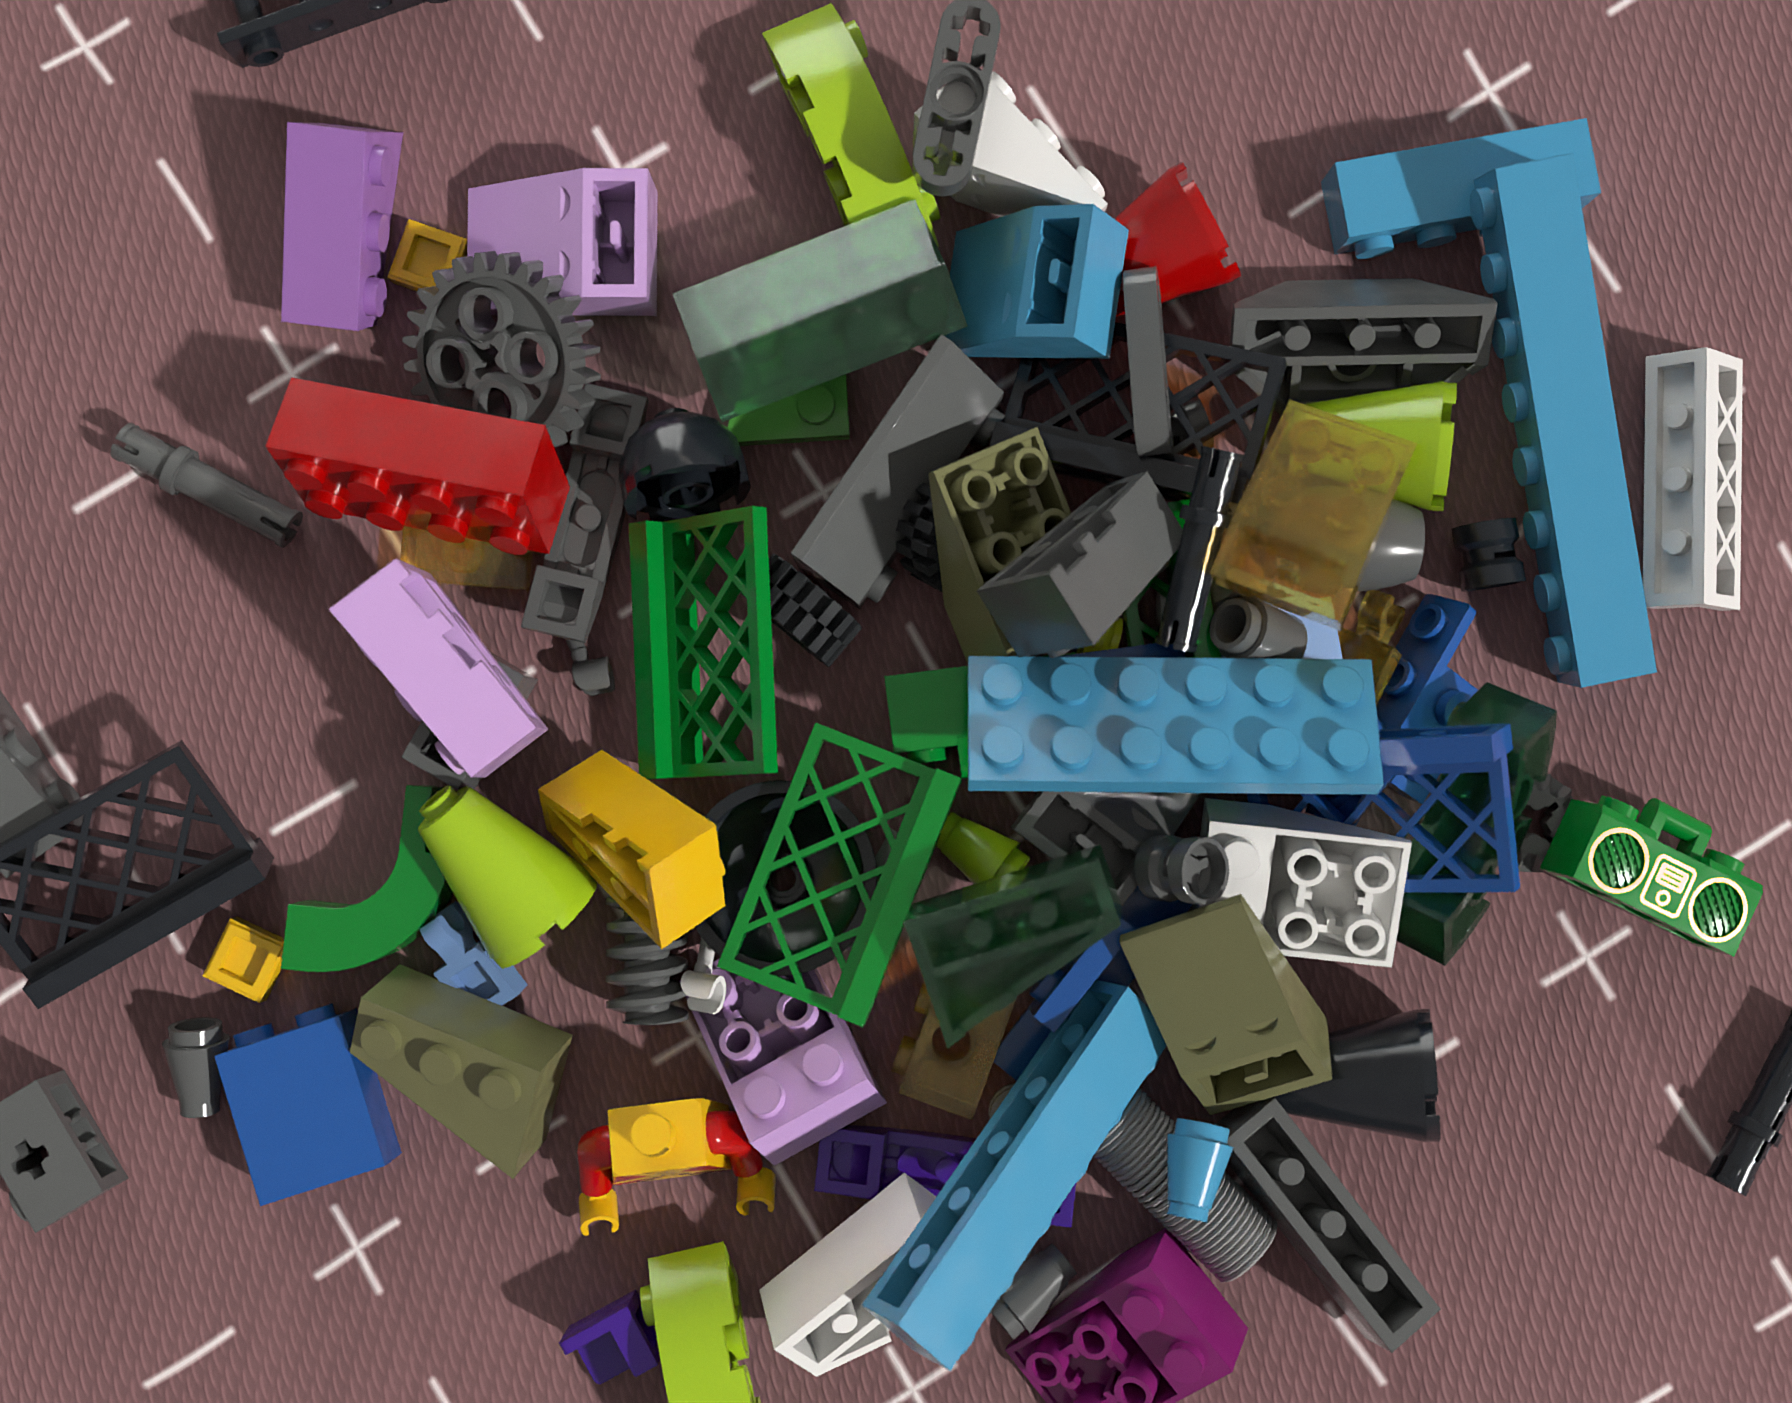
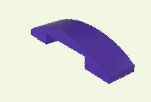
(869, 1158)

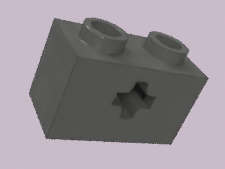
(79, 1159)

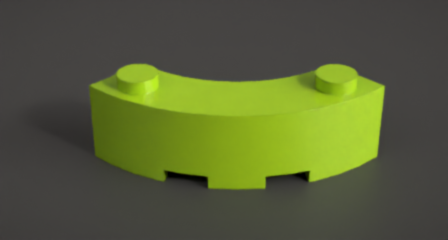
(844, 115)
(698, 1325)

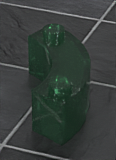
(1442, 921)

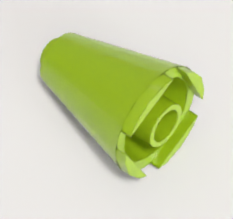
(1416, 415)
(502, 873)

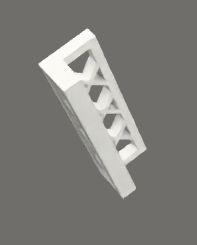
(1692, 480)

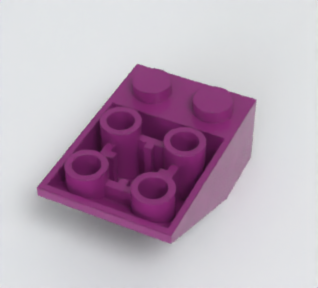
(1134, 1332)

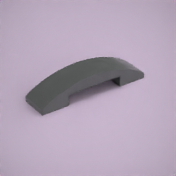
(576, 570)

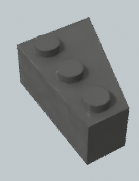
(1084, 569)

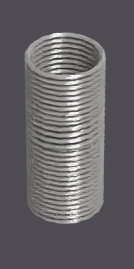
(1236, 1225)

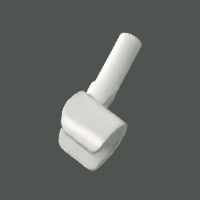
(704, 989)

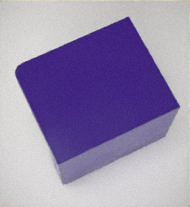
(614, 1340)

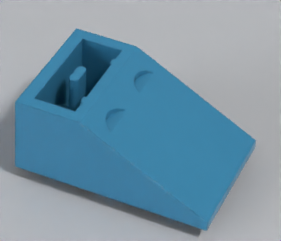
(1039, 283)

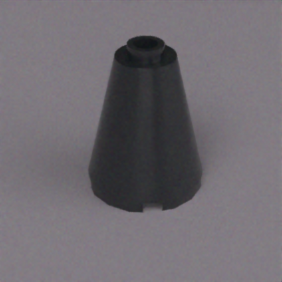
(1379, 1079)

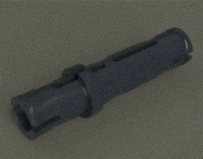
(1198, 548)
(1758, 1121)

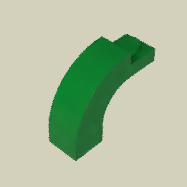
(345, 936)

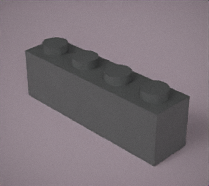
(1326, 1224)

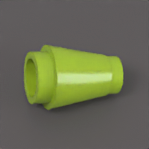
(979, 850)

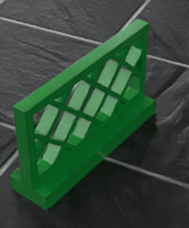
(672, 646)
(892, 897)

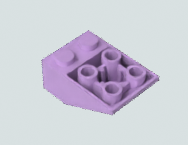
(582, 225)
(787, 1065)

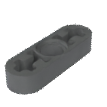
(982, 55)
(1147, 361)

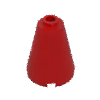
(1177, 234)

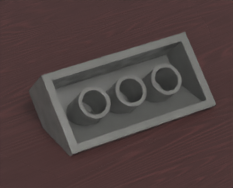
(926, 428)

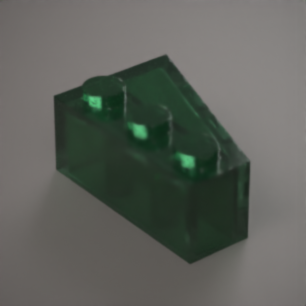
(1008, 933)

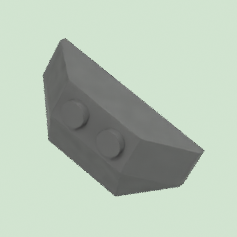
(1362, 335)

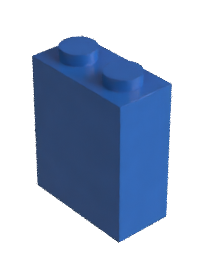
(305, 1105)

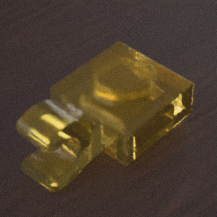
(1376, 625)

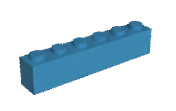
(1017, 1174)

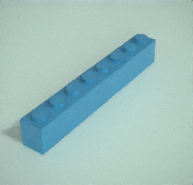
(1563, 421)

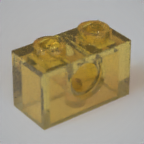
(944, 1079)

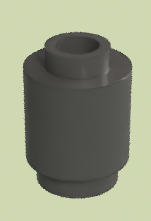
(1257, 630)

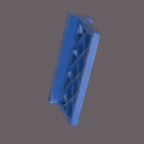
(1442, 751)

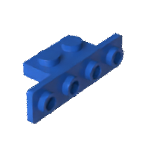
(1421, 687)
(1061, 991)

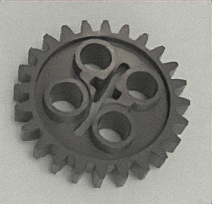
(503, 353)

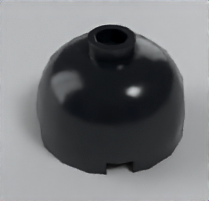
(681, 467)

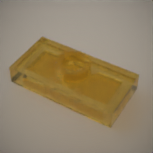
(465, 563)

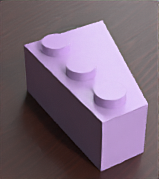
(439, 668)

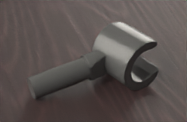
(591, 675)

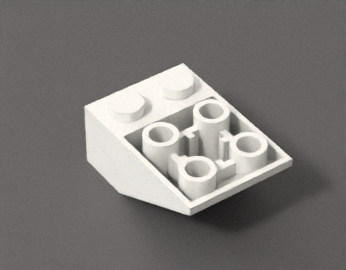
(1014, 158)
(1313, 880)

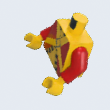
(664, 1144)

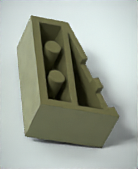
(464, 1062)

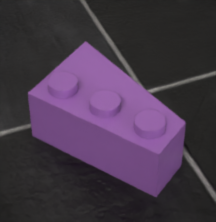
(337, 223)

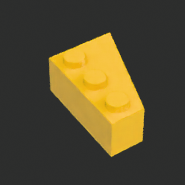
(637, 845)

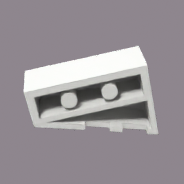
(818, 1299)

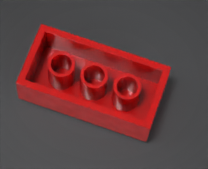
(420, 466)

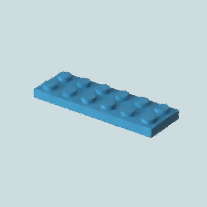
(1172, 725)

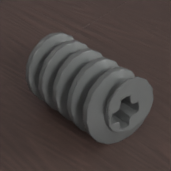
(645, 975)

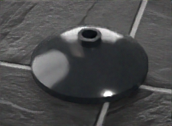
(743, 830)

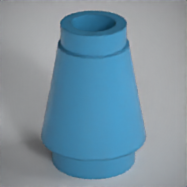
(1195, 1167)

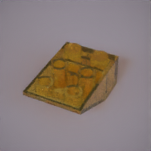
(1312, 514)

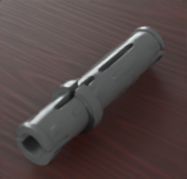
(184, 473)

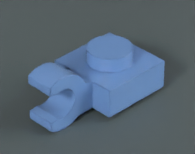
(466, 960)

